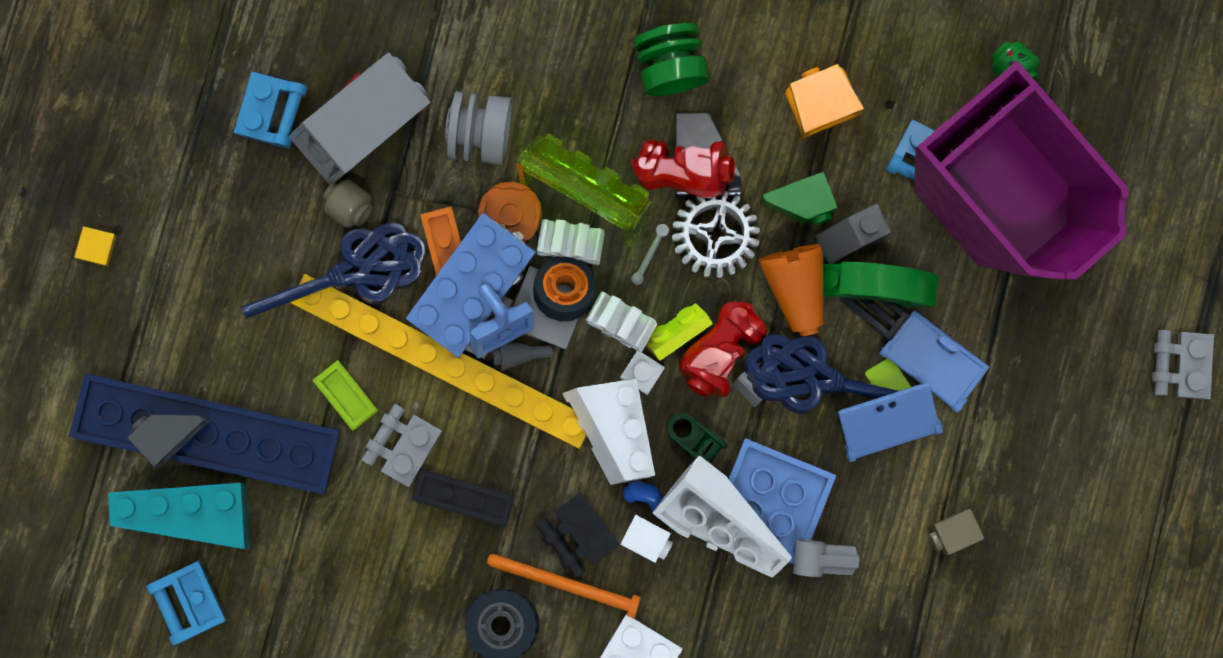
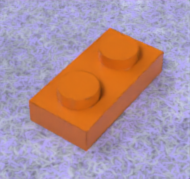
(441, 235)

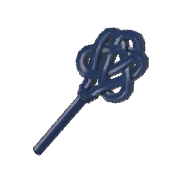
(340, 274)
(802, 368)

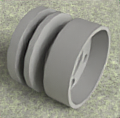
(479, 128)

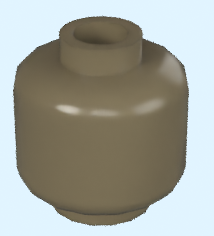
(347, 203)

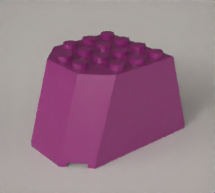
(1021, 183)

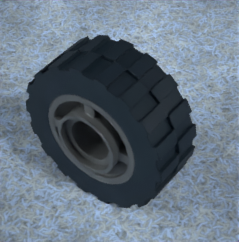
(481, 624)

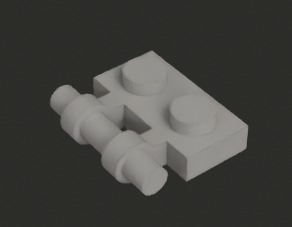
(1193, 365)
(410, 451)

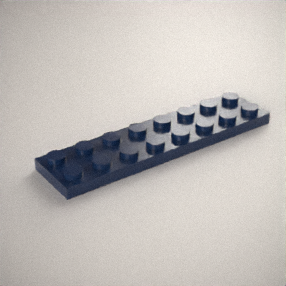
(231, 442)

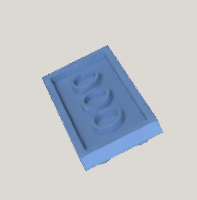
(452, 300)

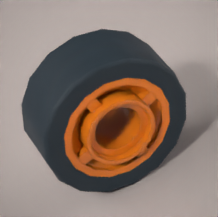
(567, 272)

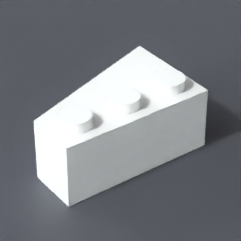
(615, 428)

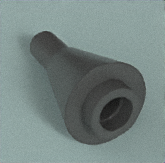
(516, 353)

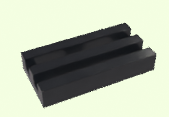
(895, 325)

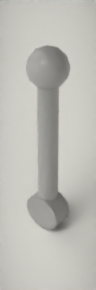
(661, 231)

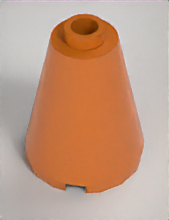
(798, 286)

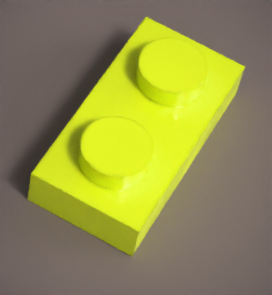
(678, 331)

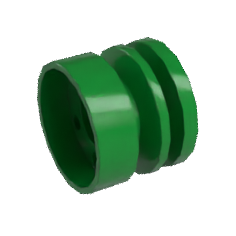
(670, 52)

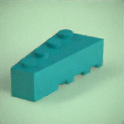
(195, 513)

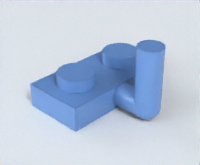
(502, 329)

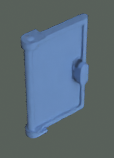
(923, 358)
(875, 430)

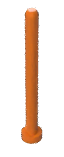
(565, 584)

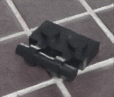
(586, 529)

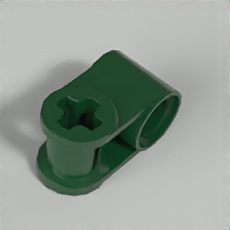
(697, 439)

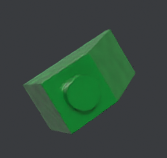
(803, 200)

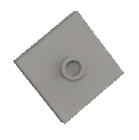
(545, 328)

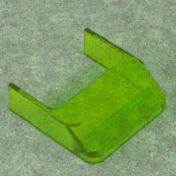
(586, 184)

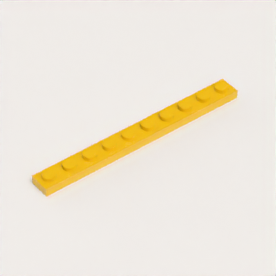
(436, 360)

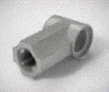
(818, 558)

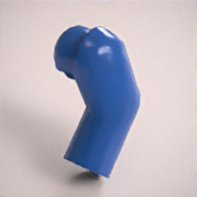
(642, 492)

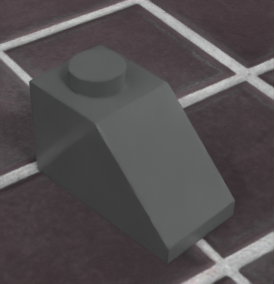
(853, 234)
(164, 435)

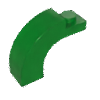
(881, 282)

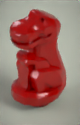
(691, 169)
(714, 355)

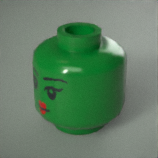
(1011, 52)

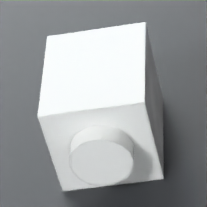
(647, 539)

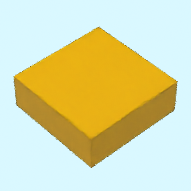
(95, 246)

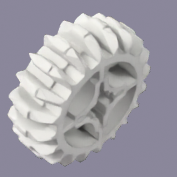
(730, 236)

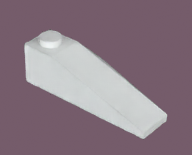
(713, 510)

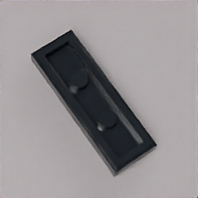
(463, 497)

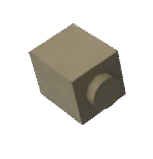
(955, 532)

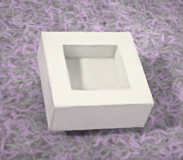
(645, 370)

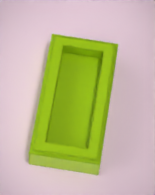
(345, 395)

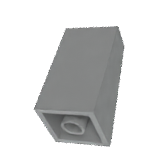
(359, 118)

